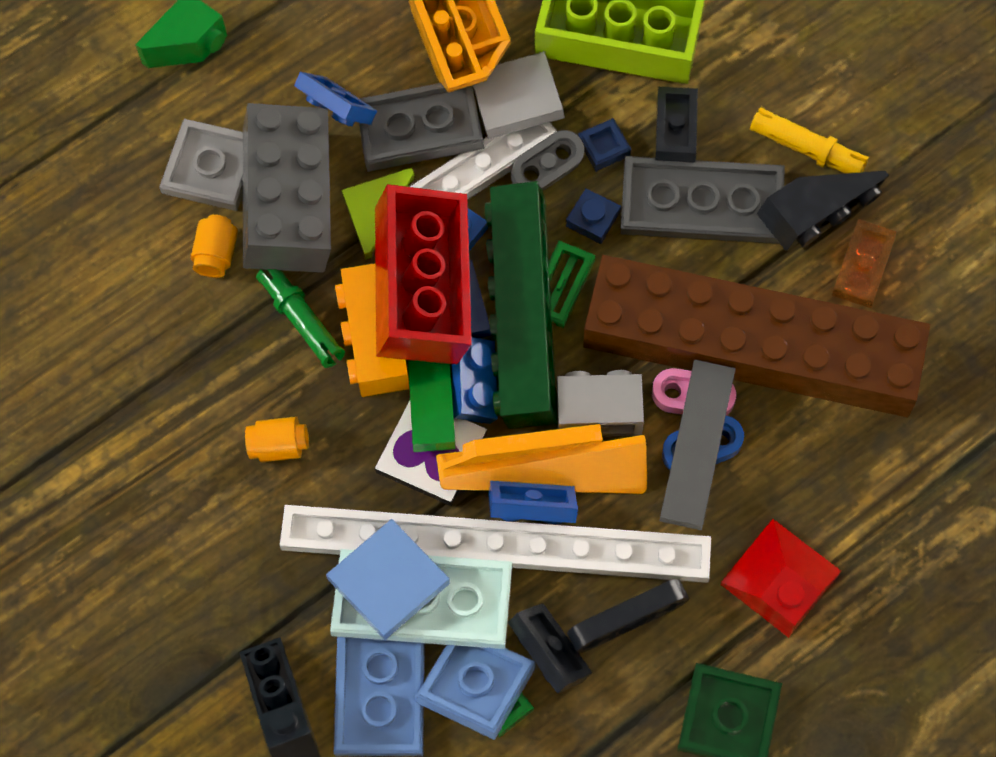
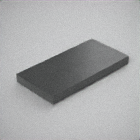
(698, 199)

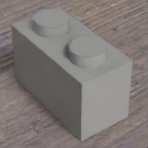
(605, 400)

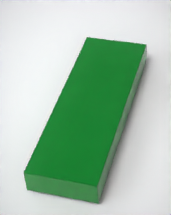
(431, 406)

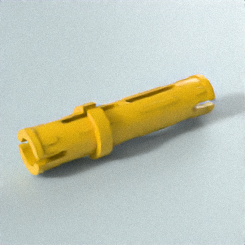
(800, 139)

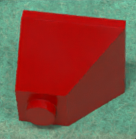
(780, 578)

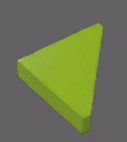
(362, 202)

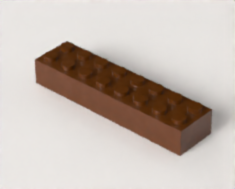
(761, 332)

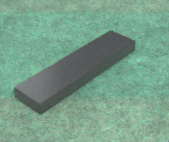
(697, 445)

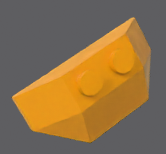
(461, 39)

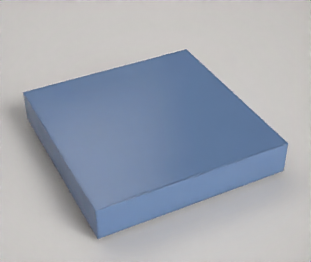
(388, 579)
(476, 686)

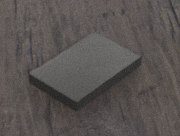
(420, 126)

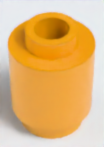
(213, 246)
(276, 439)

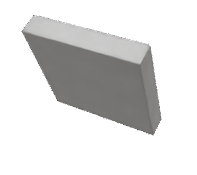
(518, 96)
(206, 165)

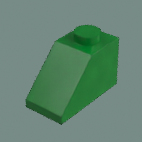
(182, 35)

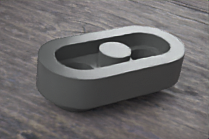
(544, 161)

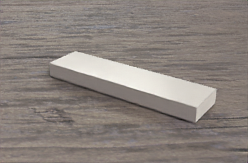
(478, 169)

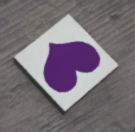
(420, 469)

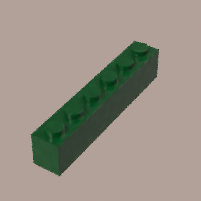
(522, 306)

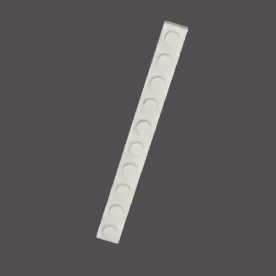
(521, 543)

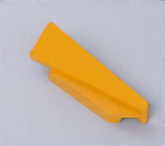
(549, 457)

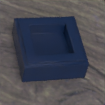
(604, 144)

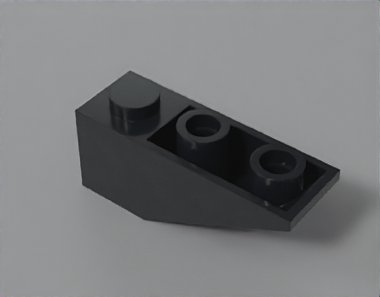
(812, 202)
(278, 701)

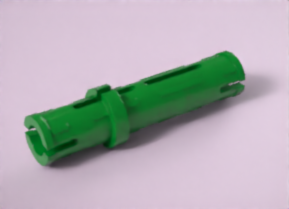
(291, 302)

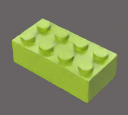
(622, 35)

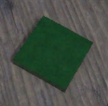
(729, 714)

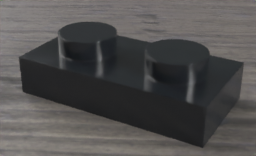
(676, 124)
(549, 647)

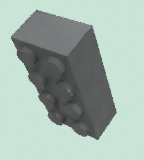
(286, 188)

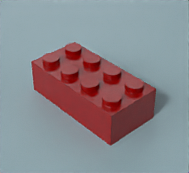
(422, 275)

